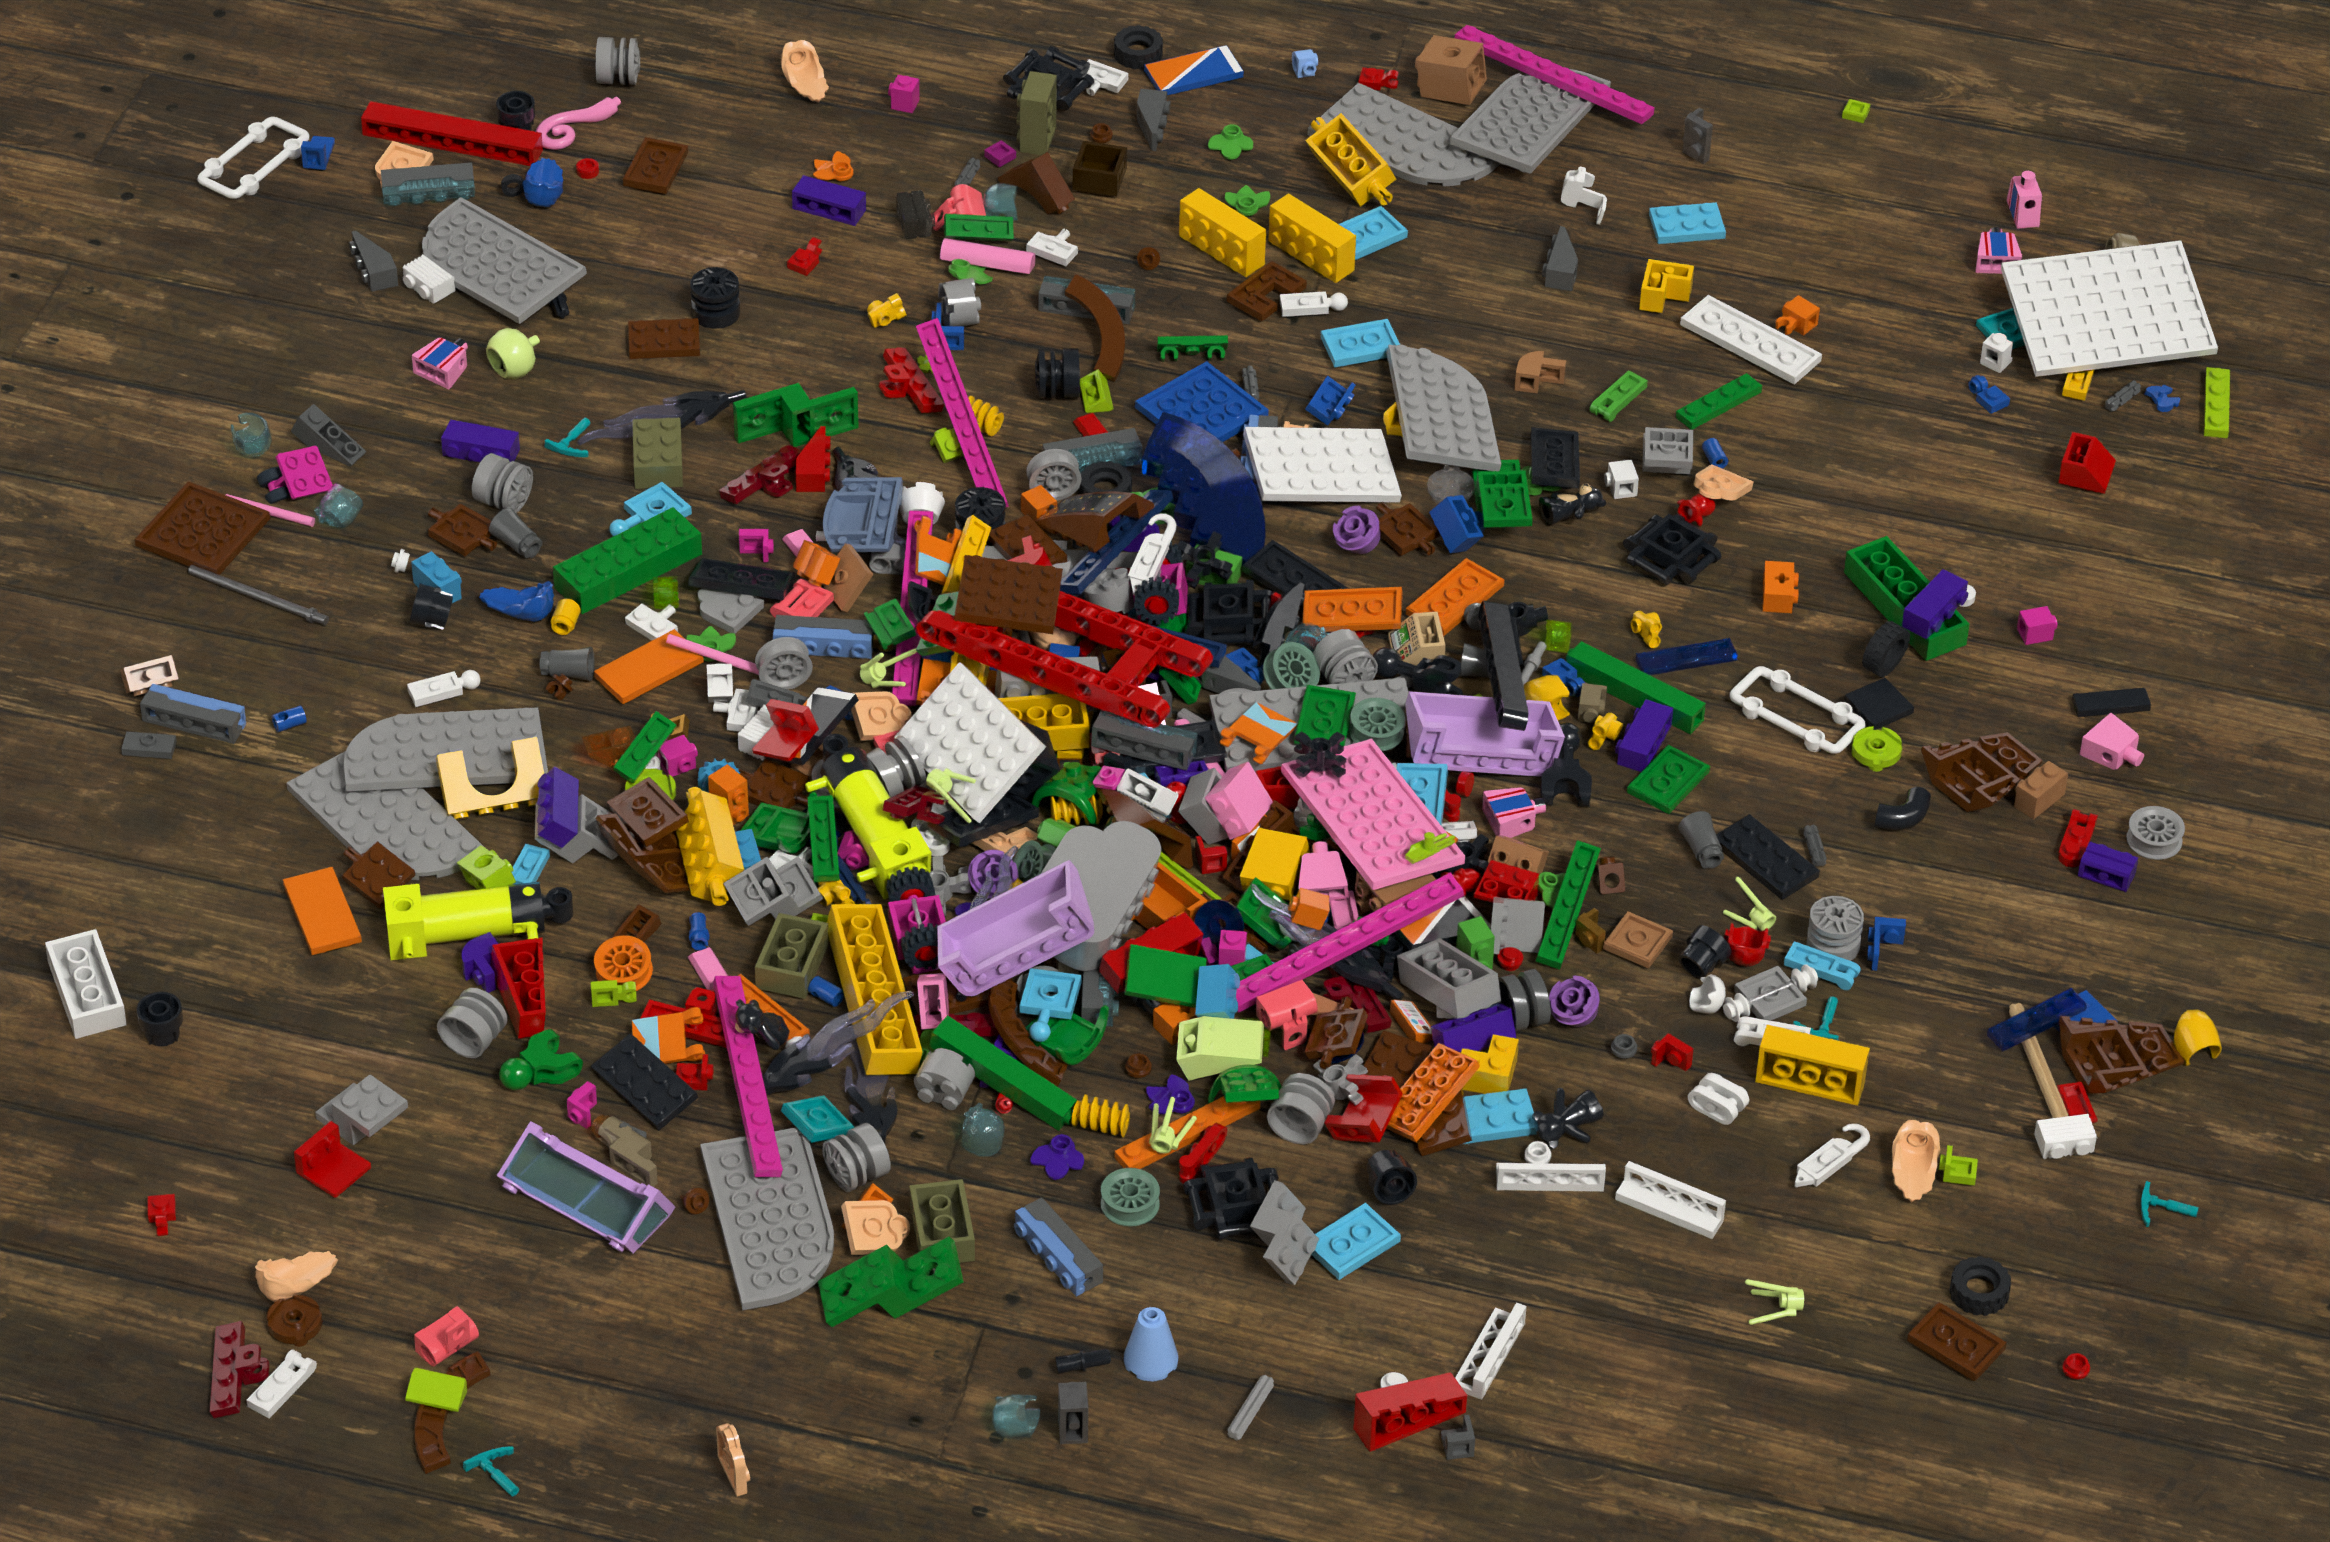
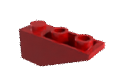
(812, 463)

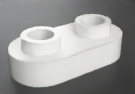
(937, 844)

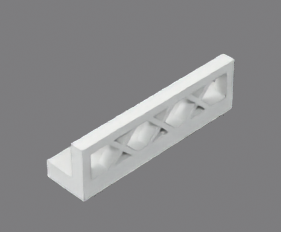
(1550, 1177)
(1671, 1204)
(1496, 1354)

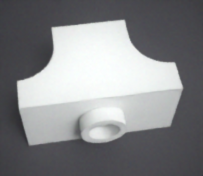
(720, 682)

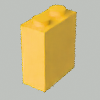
(1275, 861)

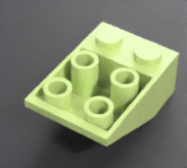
(1217, 1044)

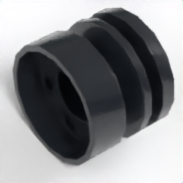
(715, 297)
(1058, 373)
(982, 503)

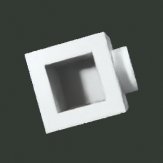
(1622, 479)

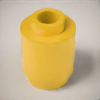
(565, 616)

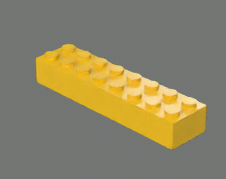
(869, 972)

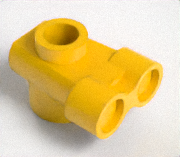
(883, 313)
(1648, 627)
(1604, 728)
(834, 892)

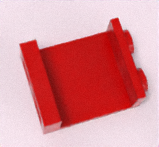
(1372, 1115)

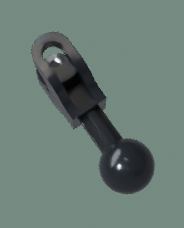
(1427, 676)
(1566, 773)

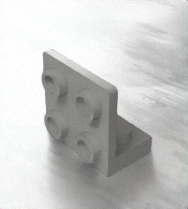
(1517, 924)

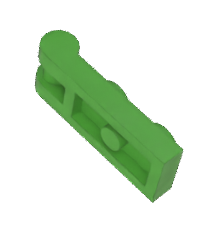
(1618, 395)

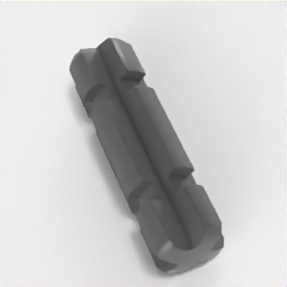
(968, 172)
(1250, 382)
(2122, 396)
(1815, 845)

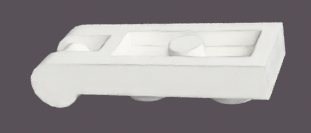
(1747, 1026)
(281, 1384)

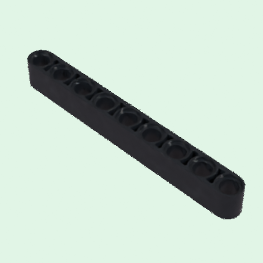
(1503, 665)

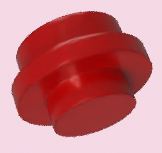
(1510, 958)
(2076, 1366)

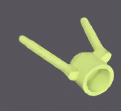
(874, 672)
(941, 783)
(1759, 915)
(1163, 1138)
(1789, 1298)

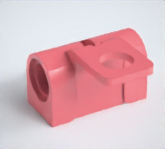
(963, 201)
(1287, 1009)
(445, 1336)

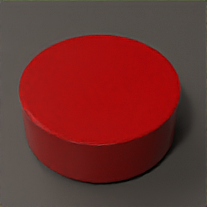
(587, 168)
(1465, 784)

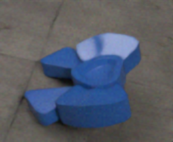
(2159, 396)

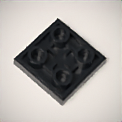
(1879, 703)

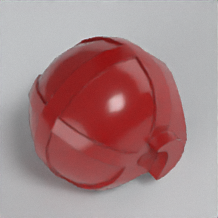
(1747, 944)

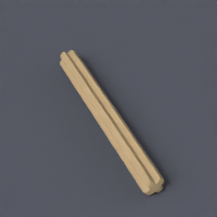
(2041, 1070)

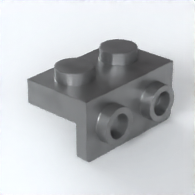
(1697, 136)

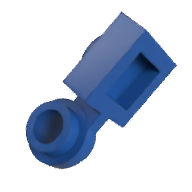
(1990, 398)
(1247, 663)
(1567, 674)

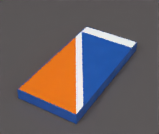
(1194, 70)

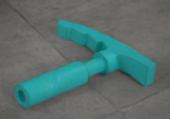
(562, 446)
(1826, 1019)
(2171, 1205)
(484, 1462)

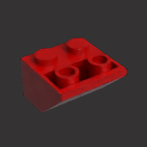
(2086, 464)
(1507, 882)

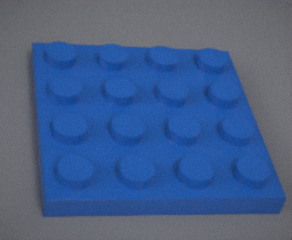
(1204, 399)

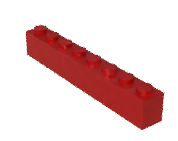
(451, 133)

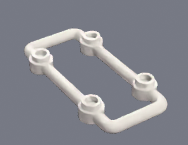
(256, 134)
(1780, 682)

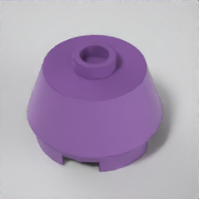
(1357, 530)
(990, 862)
(1574, 1001)

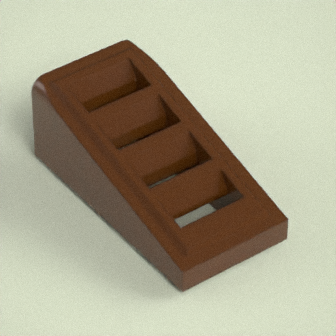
(639, 914)

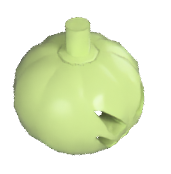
(513, 351)

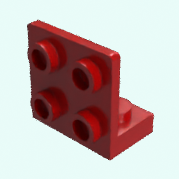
(791, 730)
(328, 1162)

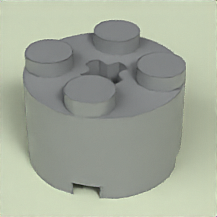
(959, 302)
(1111, 591)
(943, 1078)

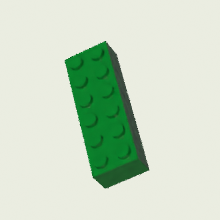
(627, 560)
(1891, 584)

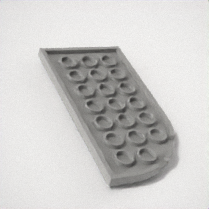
(1523, 121)
(1408, 139)
(498, 261)
(1442, 410)
(1288, 702)
(404, 748)
(400, 819)
(771, 1226)

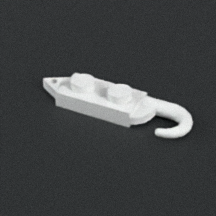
(1152, 552)
(1830, 1157)

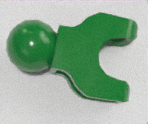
(540, 1063)

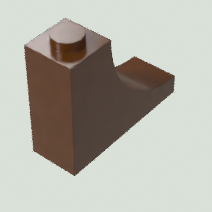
(1042, 181)

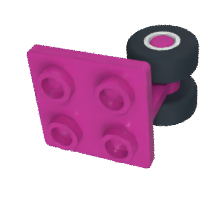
(299, 470)

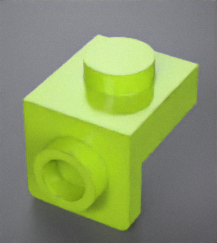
(947, 444)
(1958, 1169)

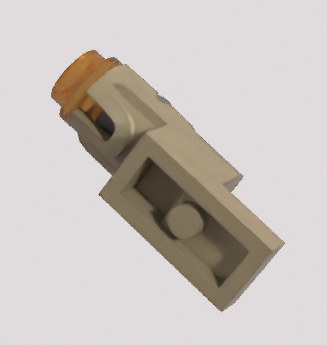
(628, 1148)

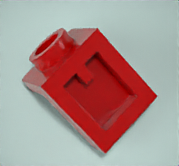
(1672, 1050)
(696, 1074)

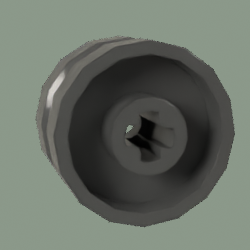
(1526, 998)

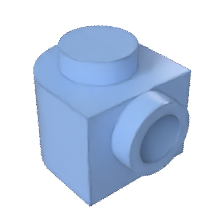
(1304, 63)

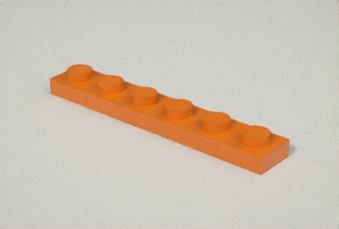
(1141, 1154)

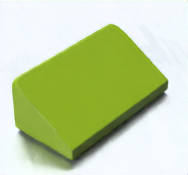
(1095, 393)
(436, 1389)

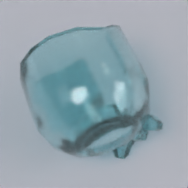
(1000, 200)
(253, 439)
(339, 507)
(1307, 635)
(982, 1131)
(1012, 1419)

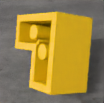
(1665, 281)
(1495, 1066)

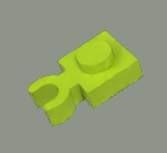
(608, 993)

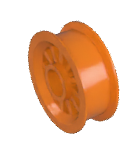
(624, 950)

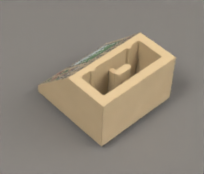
(1418, 638)

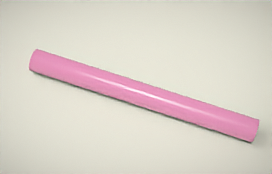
(281, 513)
(712, 653)

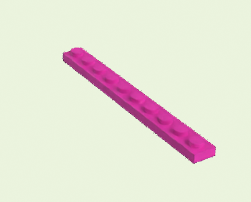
(1558, 76)
(958, 406)
(909, 668)
(1349, 939)
(748, 1081)

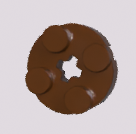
(294, 1332)

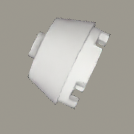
(921, 498)

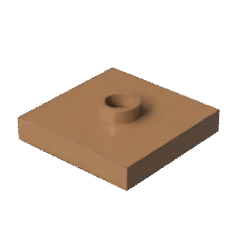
(849, 578)
(1638, 939)

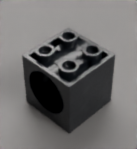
(1042, 768)

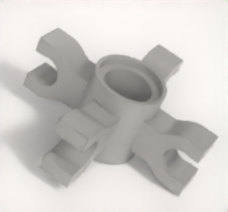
(946, 885)
(1336, 1079)

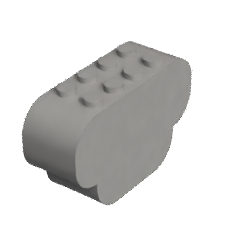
(1116, 875)

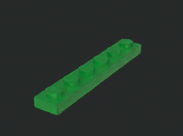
(1568, 904)

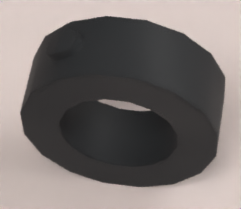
(512, 178)

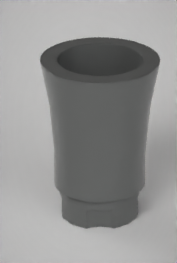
(515, 533)
(570, 662)
(1473, 662)
(1700, 835)

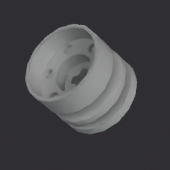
(617, 61)
(502, 483)
(1344, 658)
(897, 766)
(1836, 926)
(472, 1023)
(1301, 1108)
(856, 1157)

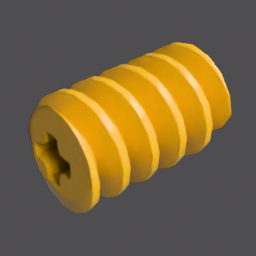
(987, 417)
(1067, 810)
(1101, 1116)

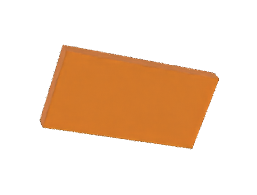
(646, 668)
(322, 910)
(1431, 1090)

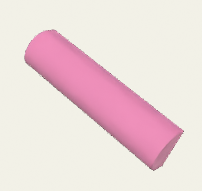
(988, 256)

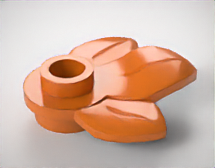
(836, 169)

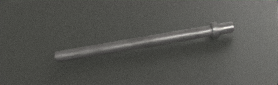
(310, 614)

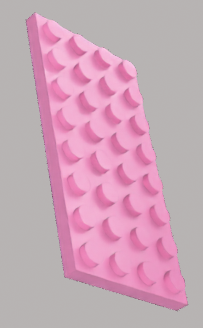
(1373, 816)

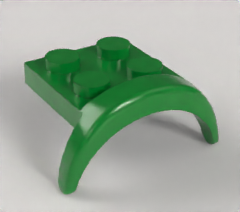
(1074, 784)
(779, 827)
(1257, 917)
(1073, 1038)
(1246, 1084)

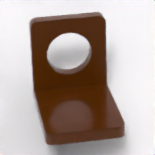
(1610, 865)

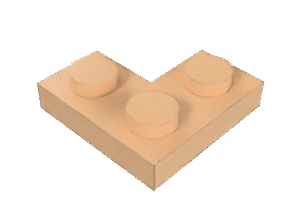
(1004, 842)

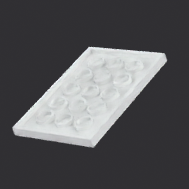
(1321, 464)
(974, 736)

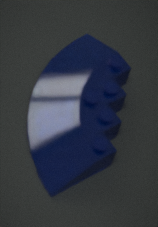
(1206, 485)

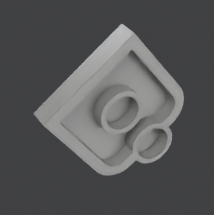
(728, 609)

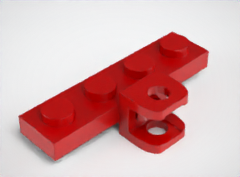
(909, 379)
(711, 1028)

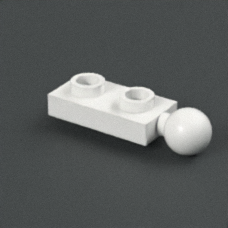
(1311, 303)
(442, 687)

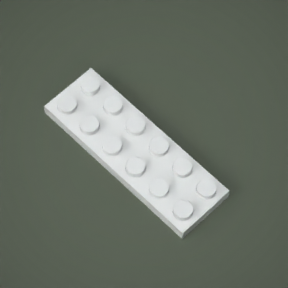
(1751, 339)

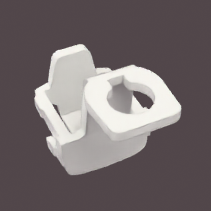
(1574, 191)

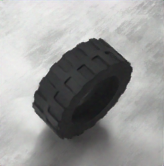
(1138, 36)
(1106, 472)
(1886, 649)
(1980, 1302)

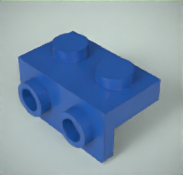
(1329, 400)

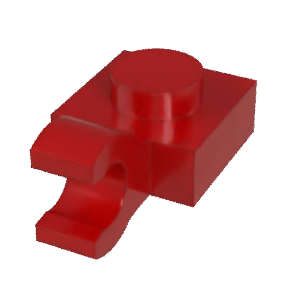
(1376, 78)
(805, 260)
(161, 1210)

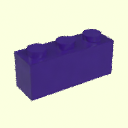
(829, 200)
(476, 441)
(1935, 604)
(1644, 735)
(558, 807)
(1476, 1029)

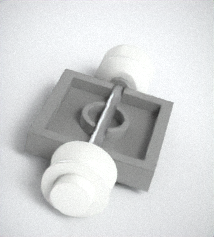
(1771, 993)

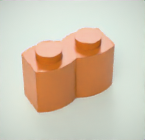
(816, 563)

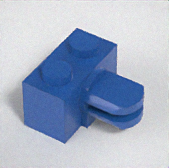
(1457, 523)

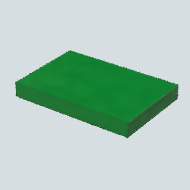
(1325, 712)
(1668, 779)
(1162, 975)

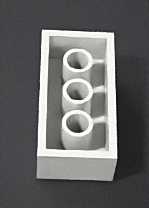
(85, 984)

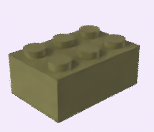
(1037, 113)
(657, 452)
(791, 955)
(941, 1212)

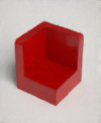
(1210, 859)

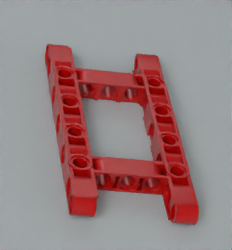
(1110, 692)

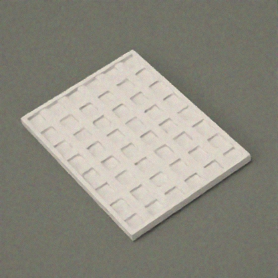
(2108, 308)

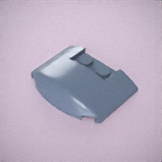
(863, 514)

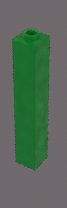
(1635, 686)
(1006, 1073)

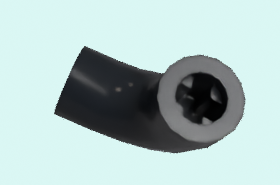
(1905, 815)

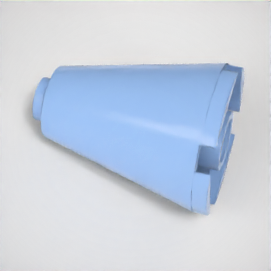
(1151, 1347)

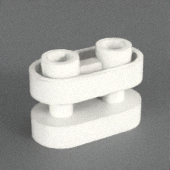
(1718, 1098)

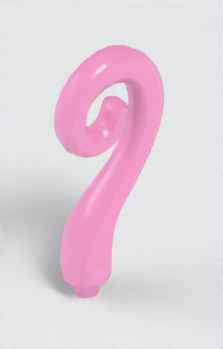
(596, 113)

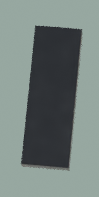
(2111, 702)

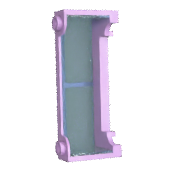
(584, 1190)

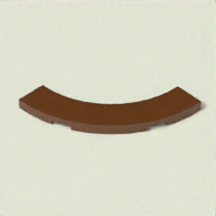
(1108, 322)
(1011, 1029)
(431, 1420)

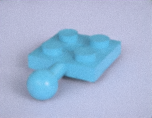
(642, 506)
(1059, 1005)

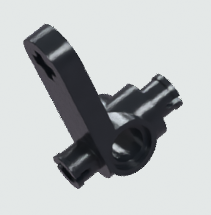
(1523, 620)

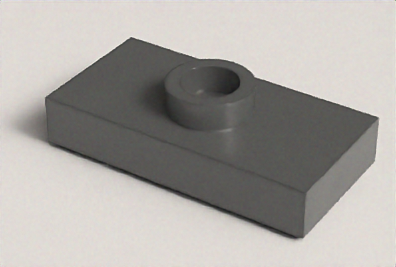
(149, 745)

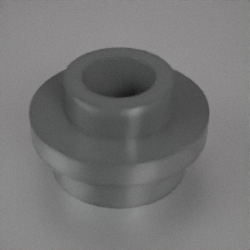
(1624, 1046)

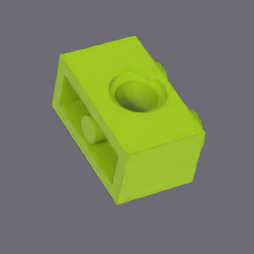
(485, 869)

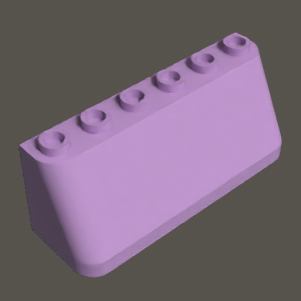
(1468, 738)
(1015, 930)

